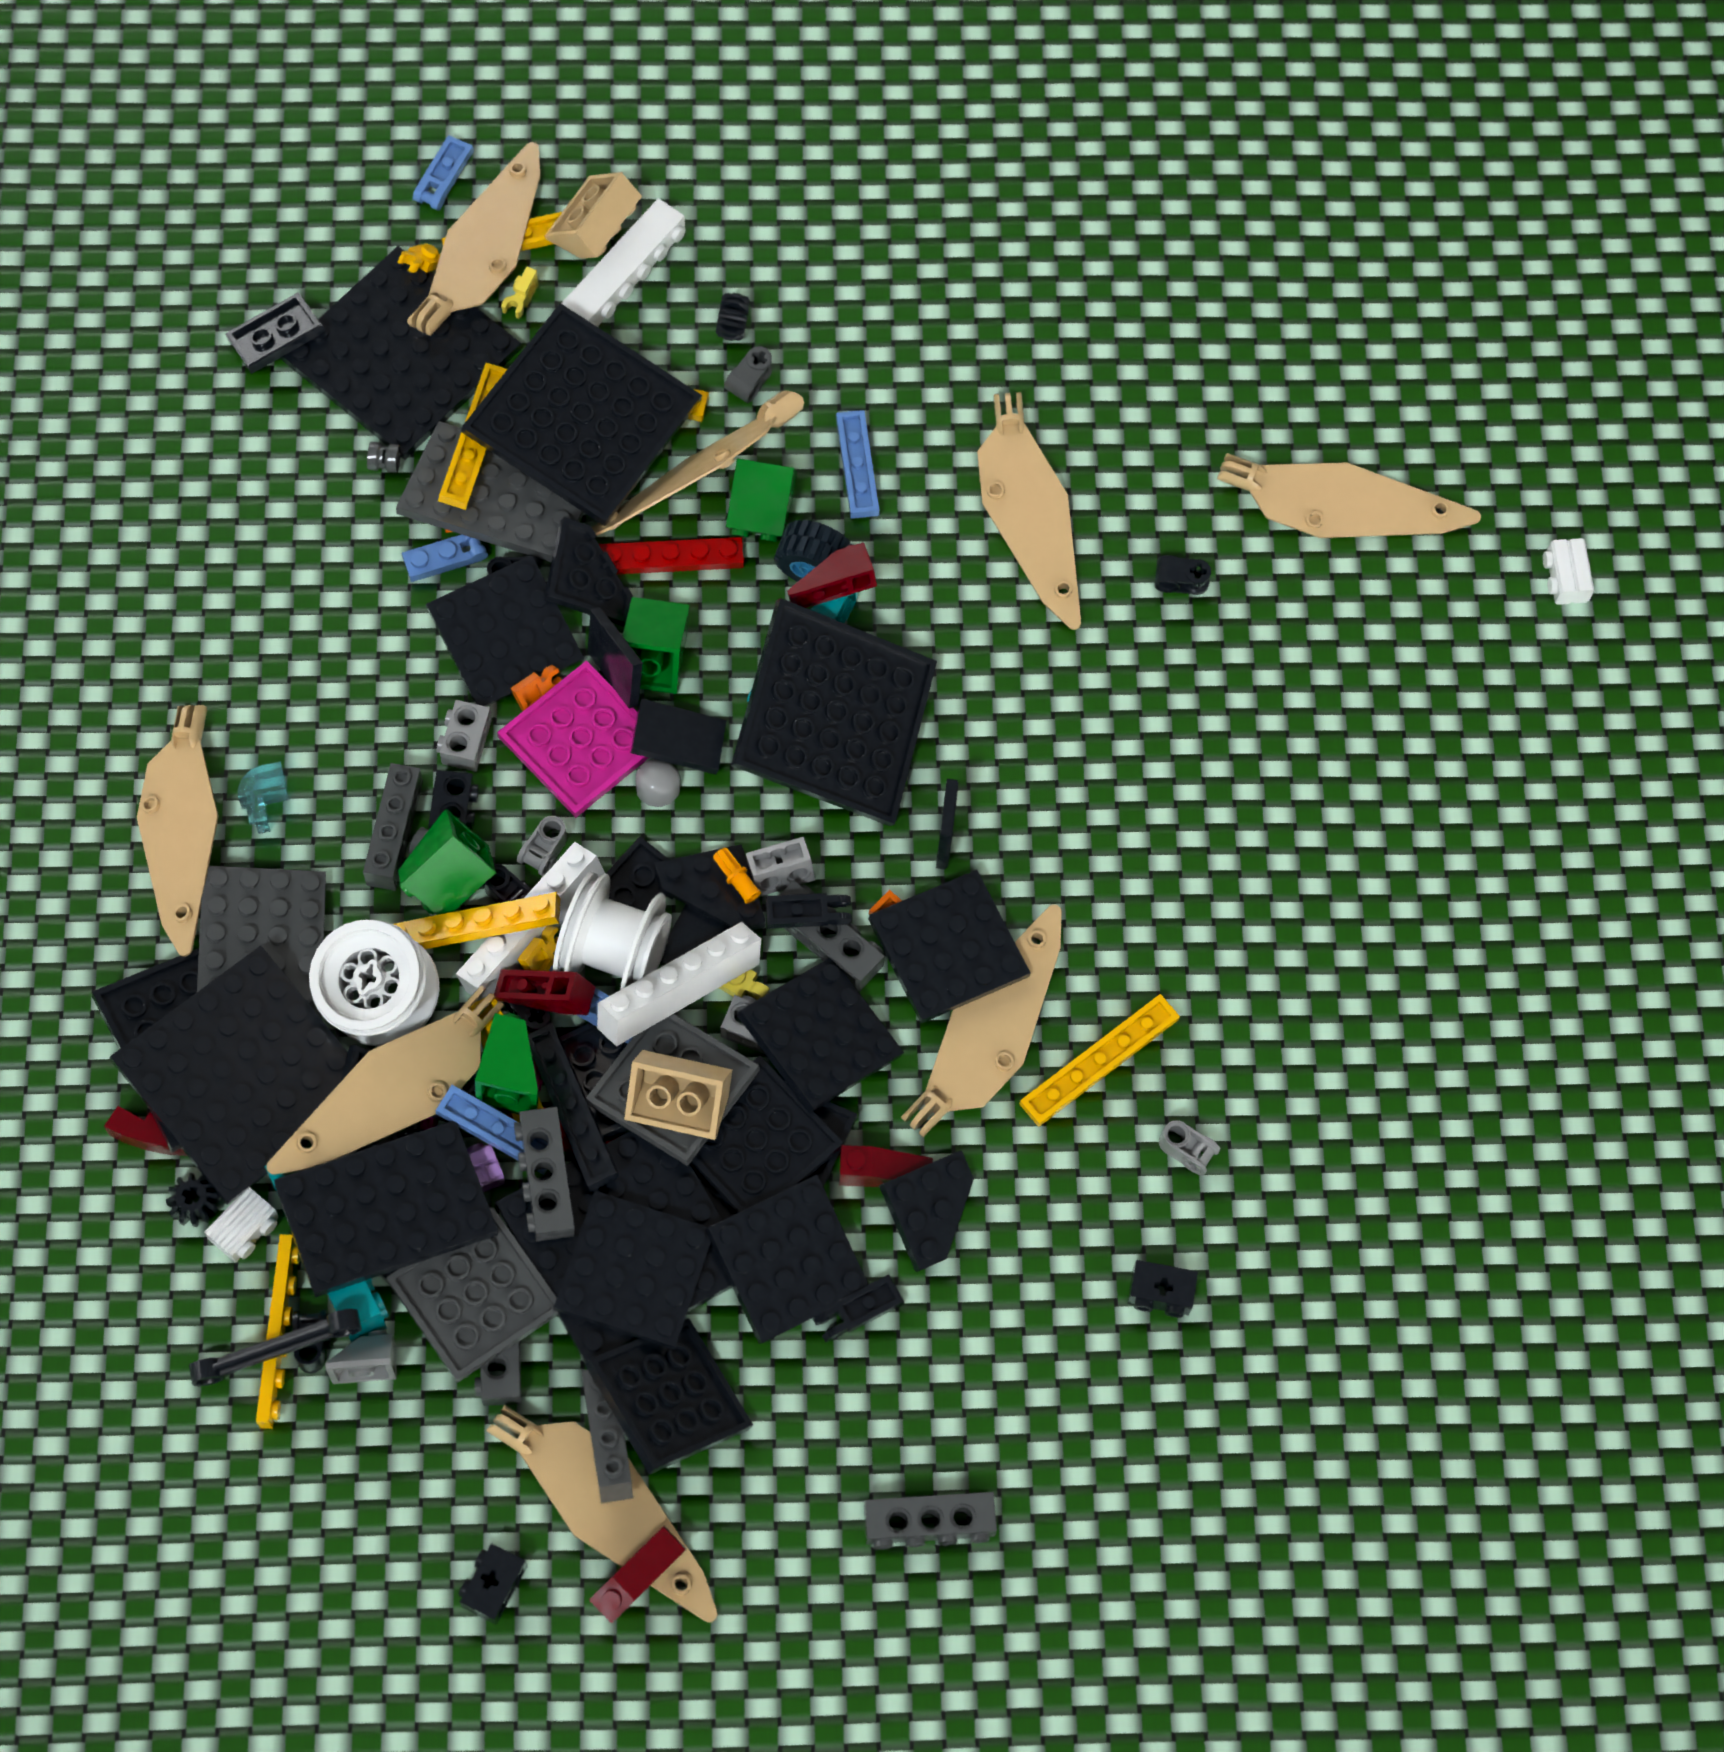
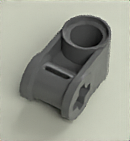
(750, 374)

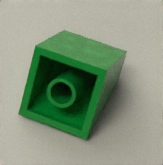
(760, 499)
(658, 637)
(446, 866)
(506, 1067)

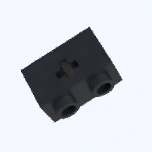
(1178, 1285)
(492, 1602)

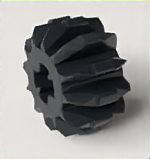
(732, 316)
(197, 1210)

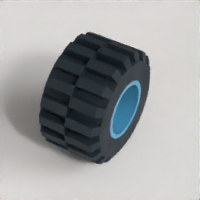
(806, 546)

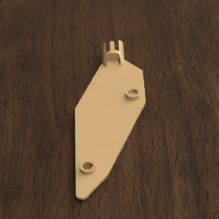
(482, 243)
(718, 455)
(1343, 500)
(1030, 510)
(179, 826)
(992, 1034)
(391, 1088)
(566, 1470)

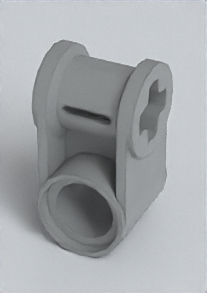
(541, 850)
(1189, 1149)

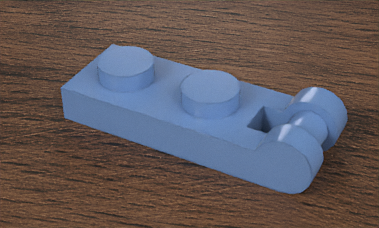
(443, 172)
(442, 556)

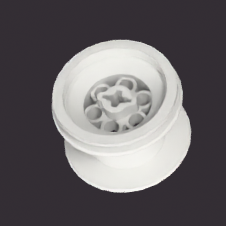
(611, 933)
(361, 952)

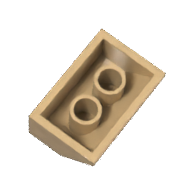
(594, 215)
(677, 1094)

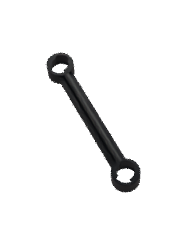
(337, 1325)

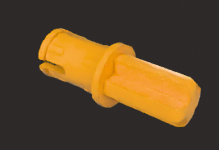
(736, 875)

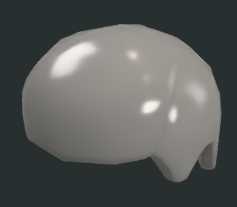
(657, 783)

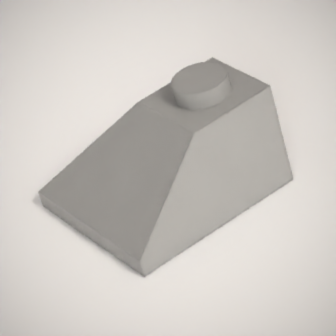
(365, 1360)

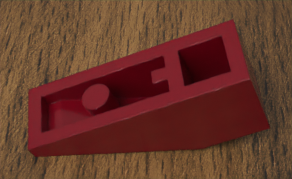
(837, 576)
(546, 990)
(874, 1165)
(637, 1574)

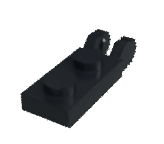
(806, 910)
(861, 1307)

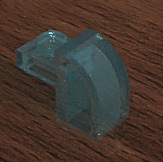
(262, 787)

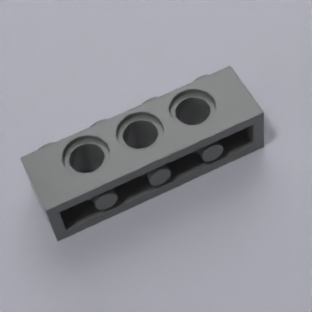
(393, 826)
(858, 968)
(544, 1125)
(503, 1388)
(607, 1445)
(977, 1506)

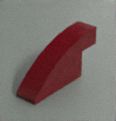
(138, 1132)

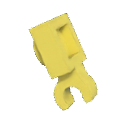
(524, 290)
(745, 985)

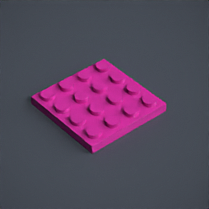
(576, 739)

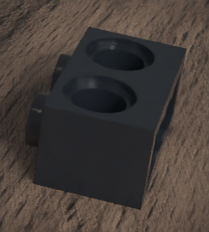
(459, 804)

